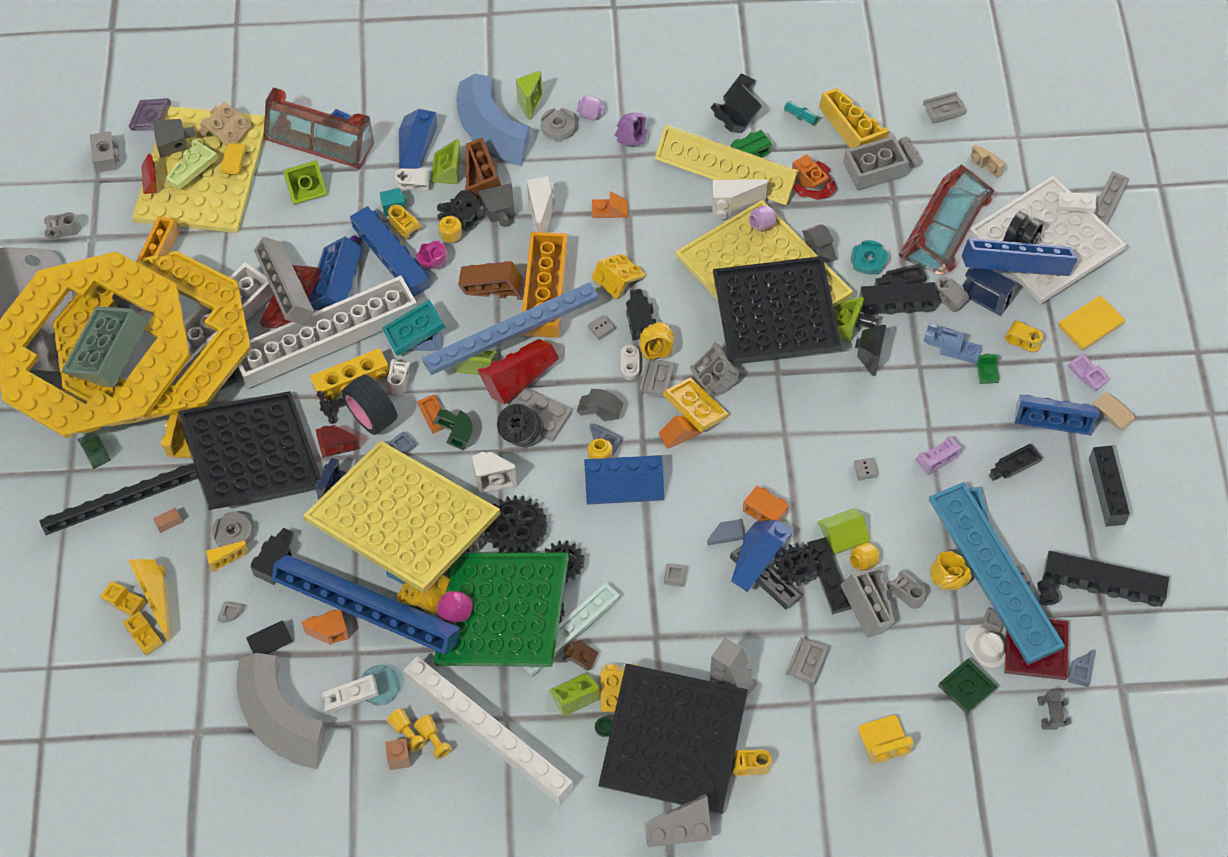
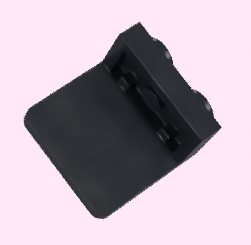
(737, 110)

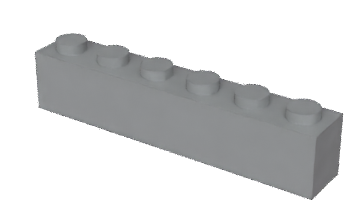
(283, 281)

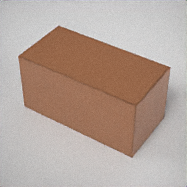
(167, 520)

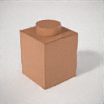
(397, 754)

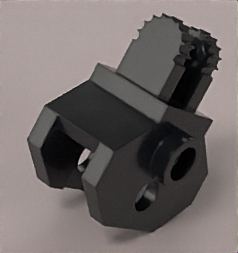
(462, 207)

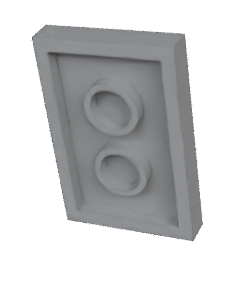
(552, 413)

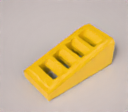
(226, 554)

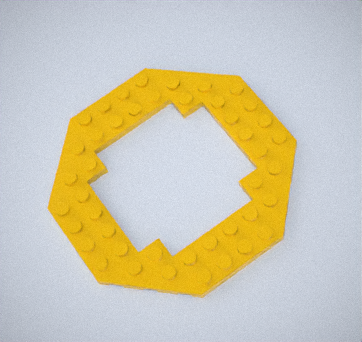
(211, 366)
(145, 383)

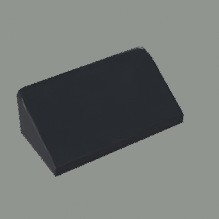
(269, 638)

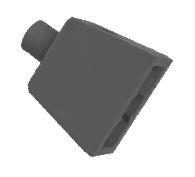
(171, 136)
(498, 203)

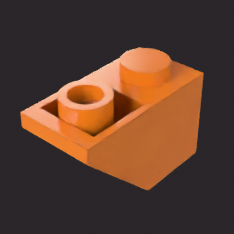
(809, 172)
(327, 627)

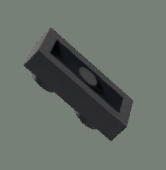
(742, 79)

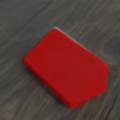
(149, 175)

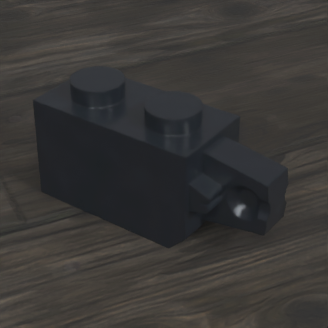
(639, 313)
(272, 551)

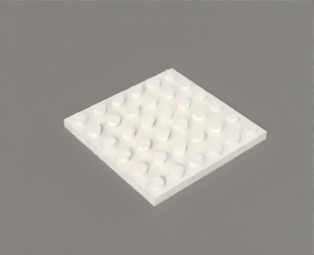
(1083, 231)

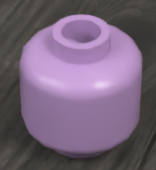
(589, 107)
(762, 218)

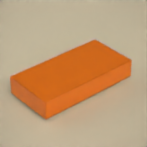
(429, 408)

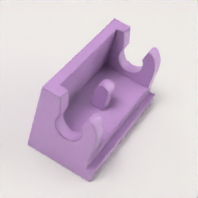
(939, 456)

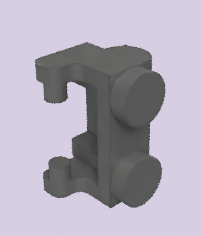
(1055, 710)

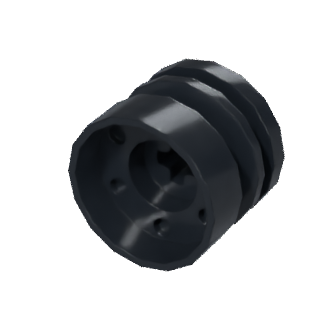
(530, 427)

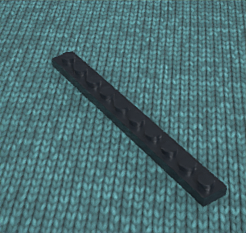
(118, 499)

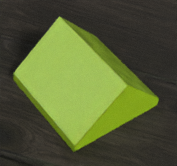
(529, 92)
(447, 164)
(304, 182)
(847, 316)
(476, 362)
(844, 530)
(575, 694)

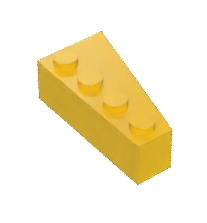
(849, 120)

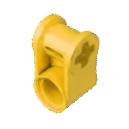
(405, 223)
(1022, 335)
(749, 762)

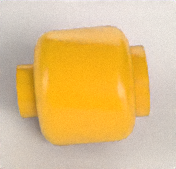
(450, 229)
(599, 449)
(864, 556)

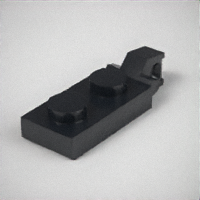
(903, 275)
(1015, 462)

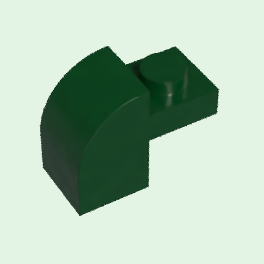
(460, 427)

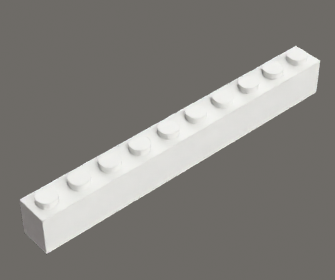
(488, 730)

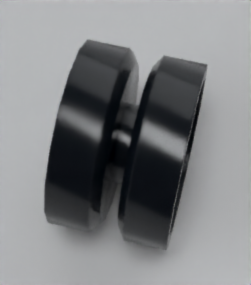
(1023, 230)

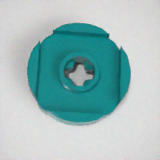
(865, 265)

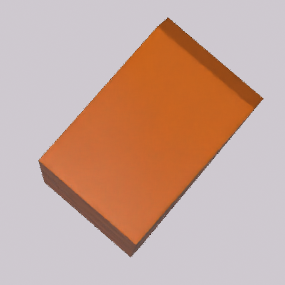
(678, 431)

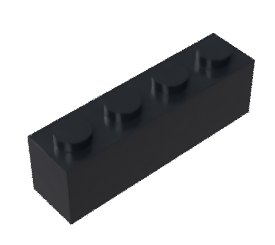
(899, 298)
(1109, 486)

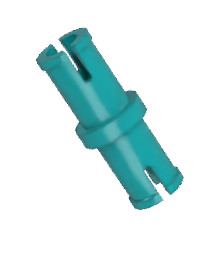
(801, 113)

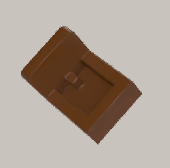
(580, 654)

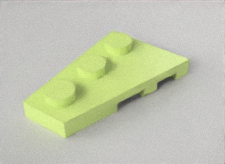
(192, 164)

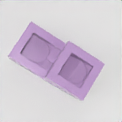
(1087, 372)

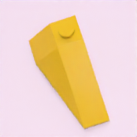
(155, 590)

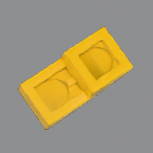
(233, 158)
(122, 599)
(142, 633)

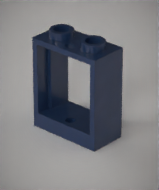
(993, 282)

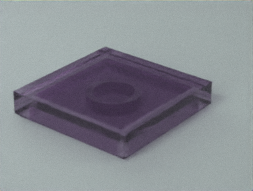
(148, 111)

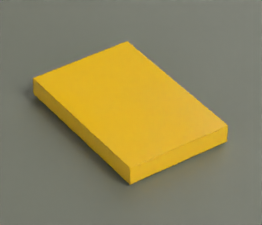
(1091, 322)
(695, 404)

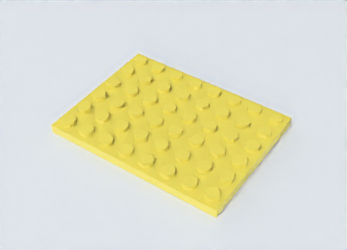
(212, 198)
(740, 244)
(402, 516)

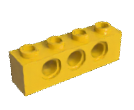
(354, 367)

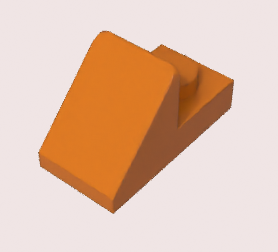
(610, 208)

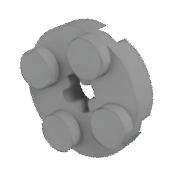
(559, 132)
(226, 523)

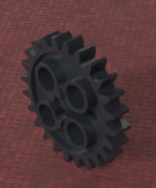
(532, 528)

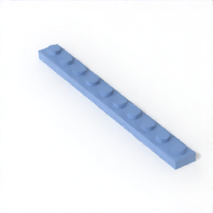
(510, 328)

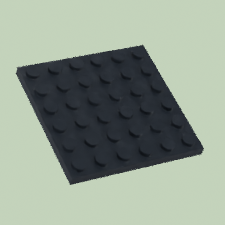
(776, 309)
(249, 450)
(673, 737)

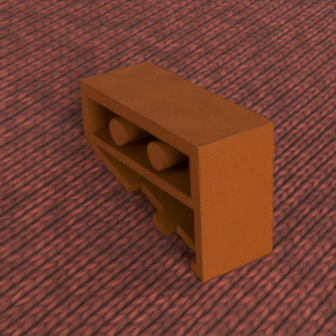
(479, 168)
(492, 278)

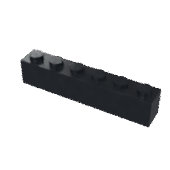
(1106, 579)

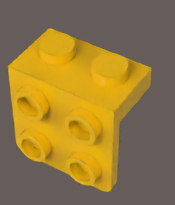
(615, 274)
(174, 439)
(427, 601)
(610, 686)
(885, 739)

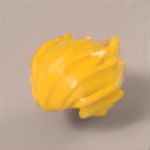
(656, 341)
(950, 571)

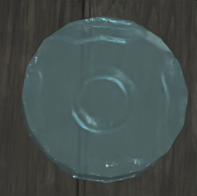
(387, 684)

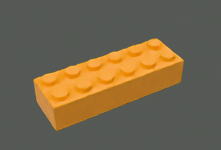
(545, 276)

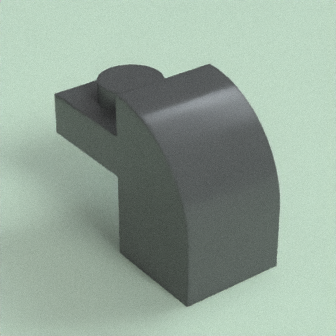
(821, 241)
(601, 403)

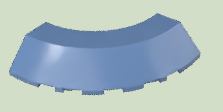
(483, 119)

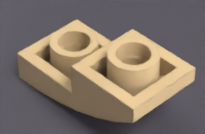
(984, 158)
(1115, 412)

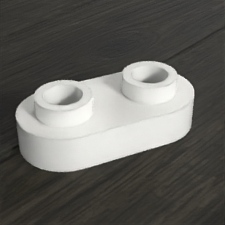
(629, 361)

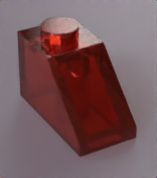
(335, 441)

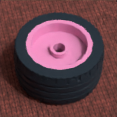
(369, 404)

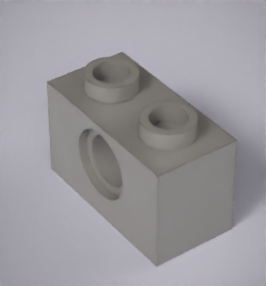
(104, 151)

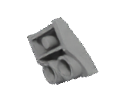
(715, 371)

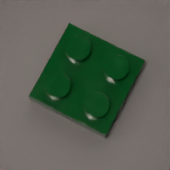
(967, 686)

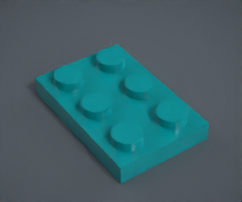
(413, 327)

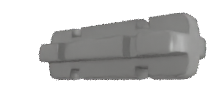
(910, 151)

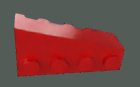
(516, 371)

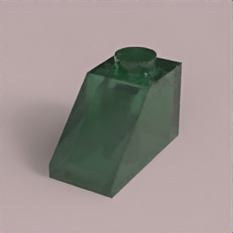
(94, 449)

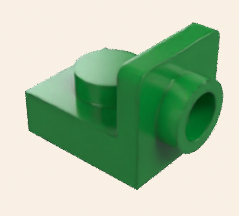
(987, 368)

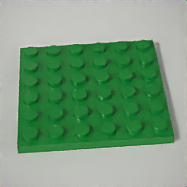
(512, 611)

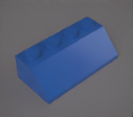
(337, 271)
(1056, 415)
(624, 479)

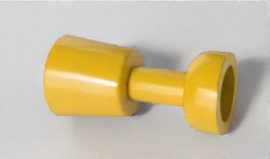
(401, 724)
(429, 730)

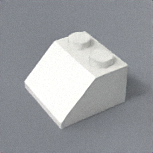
(493, 473)

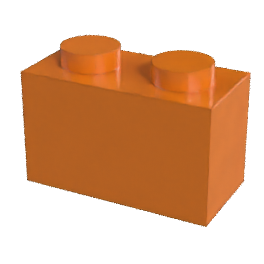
(764, 506)

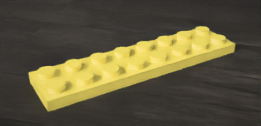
(724, 162)

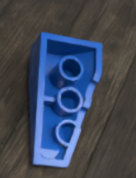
(415, 137)
(759, 551)

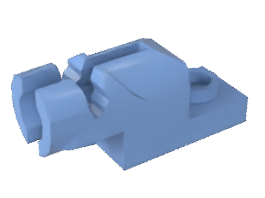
(952, 343)

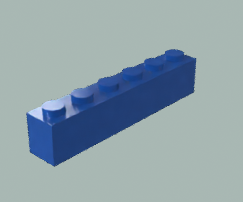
(389, 250)
(1018, 257)

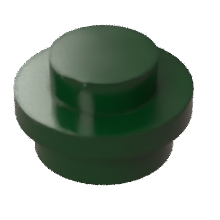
(603, 726)

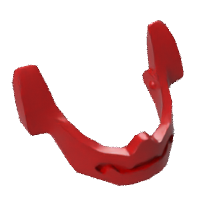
(828, 190)

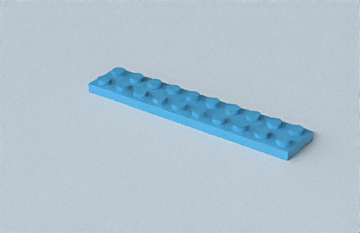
(996, 573)

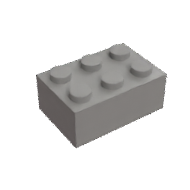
(875, 162)

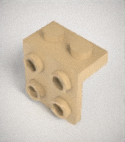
(225, 124)

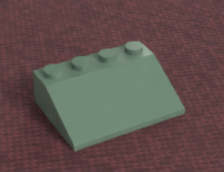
(105, 345)

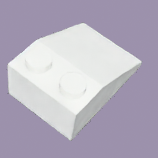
(735, 196)
(540, 202)

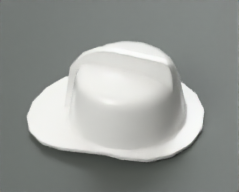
(985, 646)

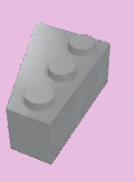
(869, 600)
(730, 667)
(681, 825)

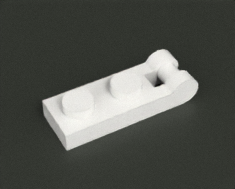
(349, 694)

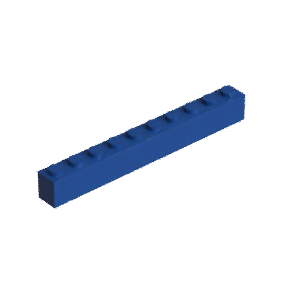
(366, 604)

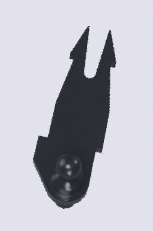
(326, 406)

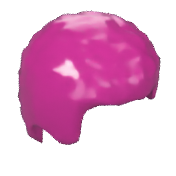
(432, 254)
(454, 607)

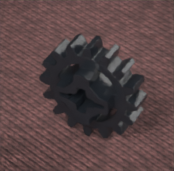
(575, 562)
(800, 572)

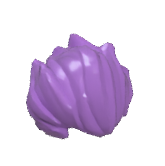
(631, 129)

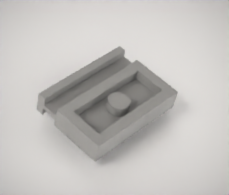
(944, 107)
(656, 378)
(807, 661)

